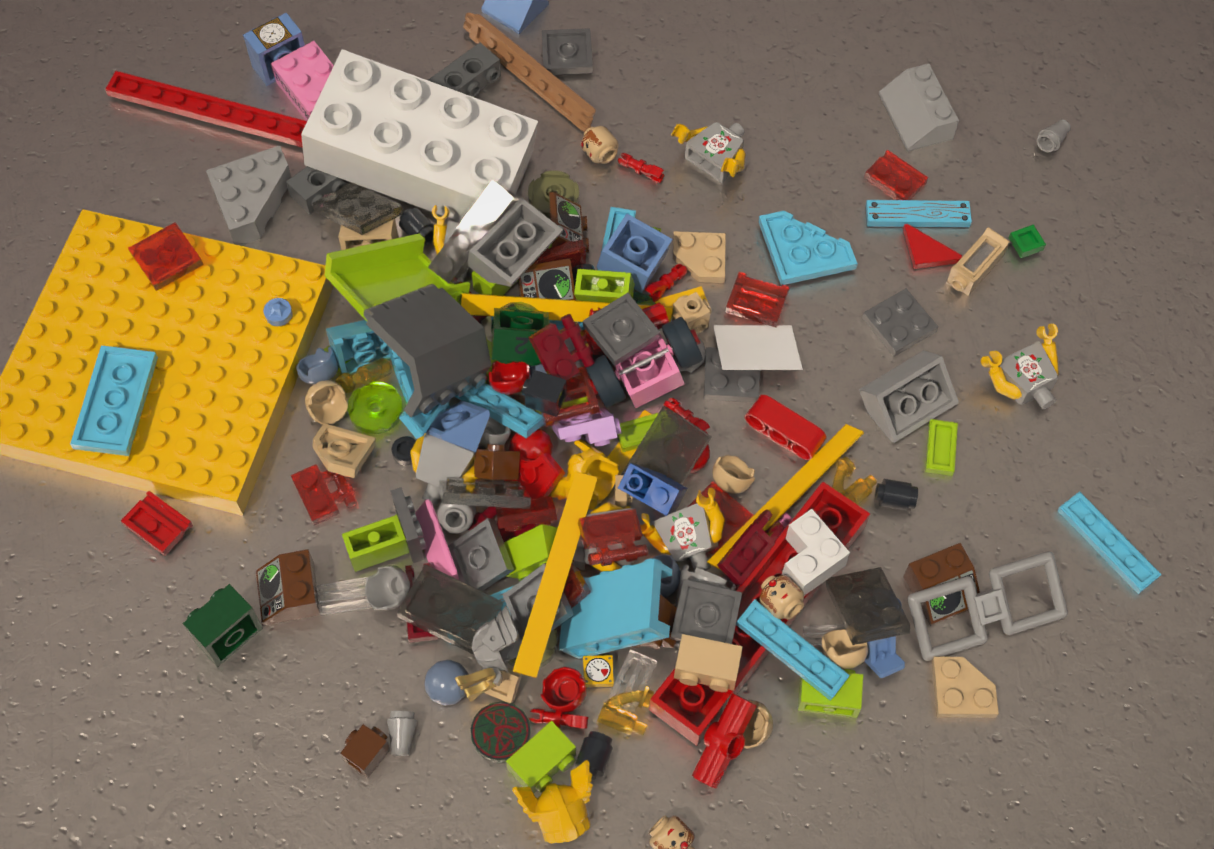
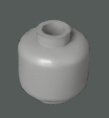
(456, 517)

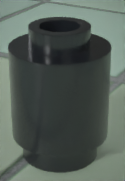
(415, 222)
(896, 494)
(597, 750)

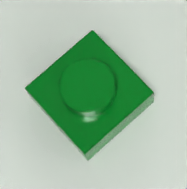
(1027, 241)

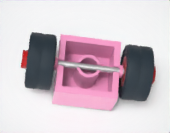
(650, 370)

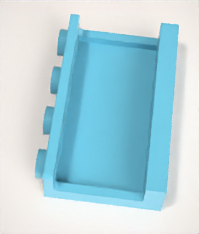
(617, 611)

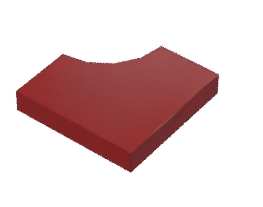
(539, 475)

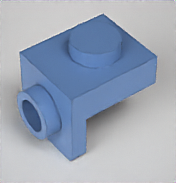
(883, 657)

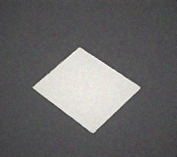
(757, 347)

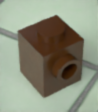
(496, 463)
(365, 749)

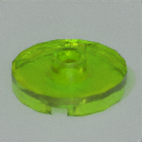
(375, 396)

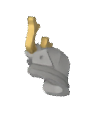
(493, 647)

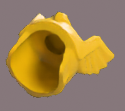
(591, 463)
(560, 808)

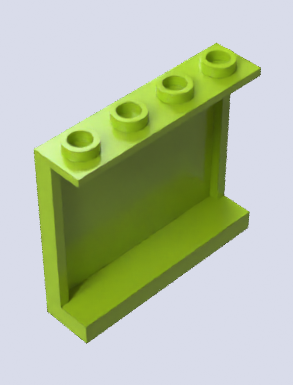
(385, 271)

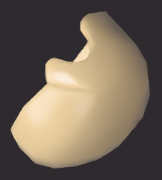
(326, 402)
(732, 474)
(840, 650)
(759, 727)

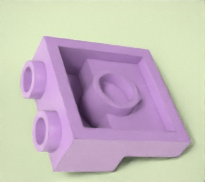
(595, 428)

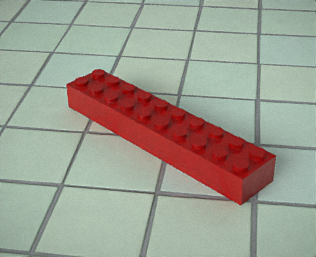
(696, 707)

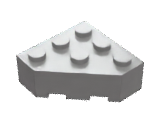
(250, 192)

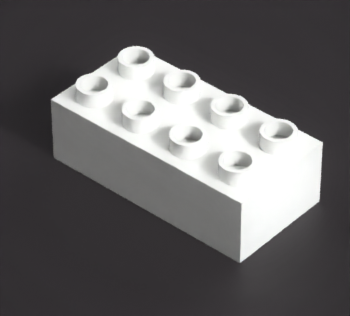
(414, 137)

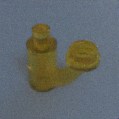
(365, 374)
(856, 491)
(621, 720)

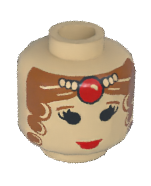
(599, 144)
(781, 597)
(671, 834)

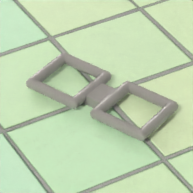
(987, 605)

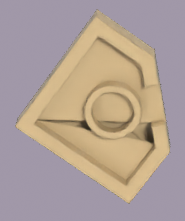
(701, 254)
(342, 449)
(962, 690)

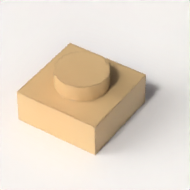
(621, 497)
(508, 688)

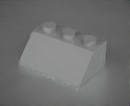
(919, 108)
(513, 244)
(909, 395)

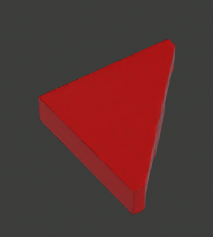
(927, 251)

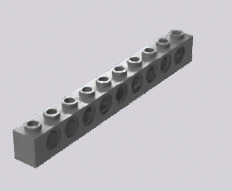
(465, 74)

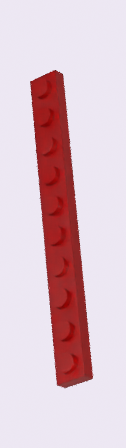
(206, 108)

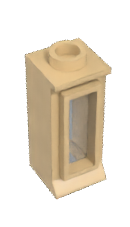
(978, 262)

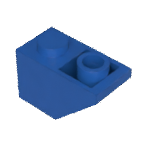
(652, 488)

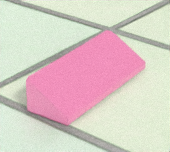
(436, 546)

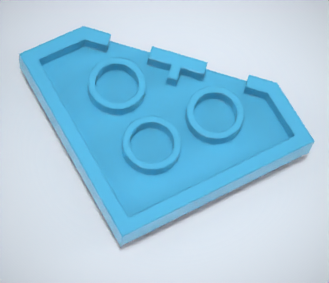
(803, 249)

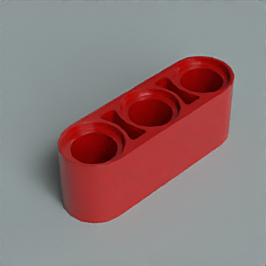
(785, 427)

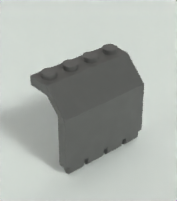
(436, 341)

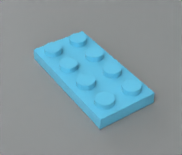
(114, 400)

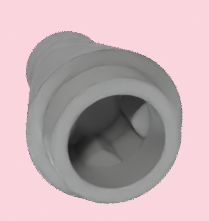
(1052, 136)
(401, 731)

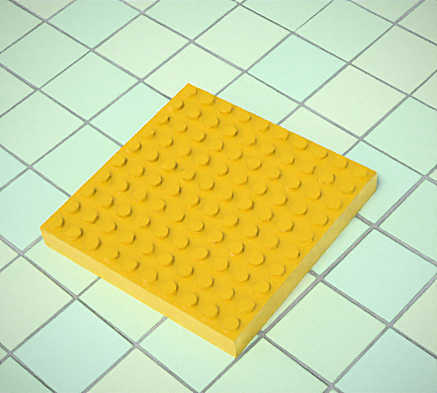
(217, 370)

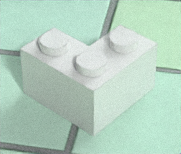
(818, 552)

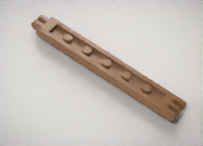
(530, 71)

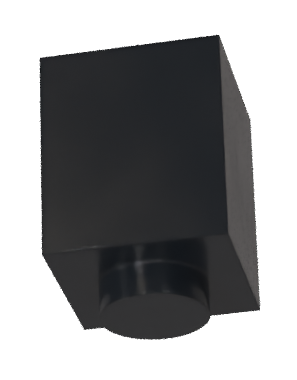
(545, 393)

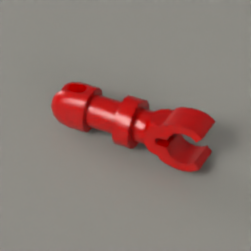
(641, 167)
(666, 281)
(675, 406)
(559, 719)

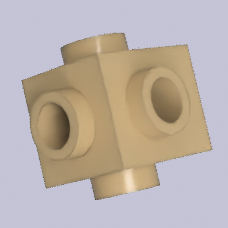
(694, 312)

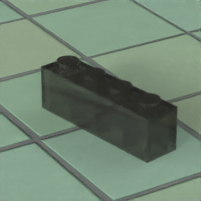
(486, 212)

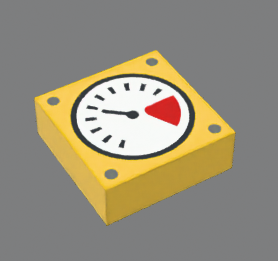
(598, 671)

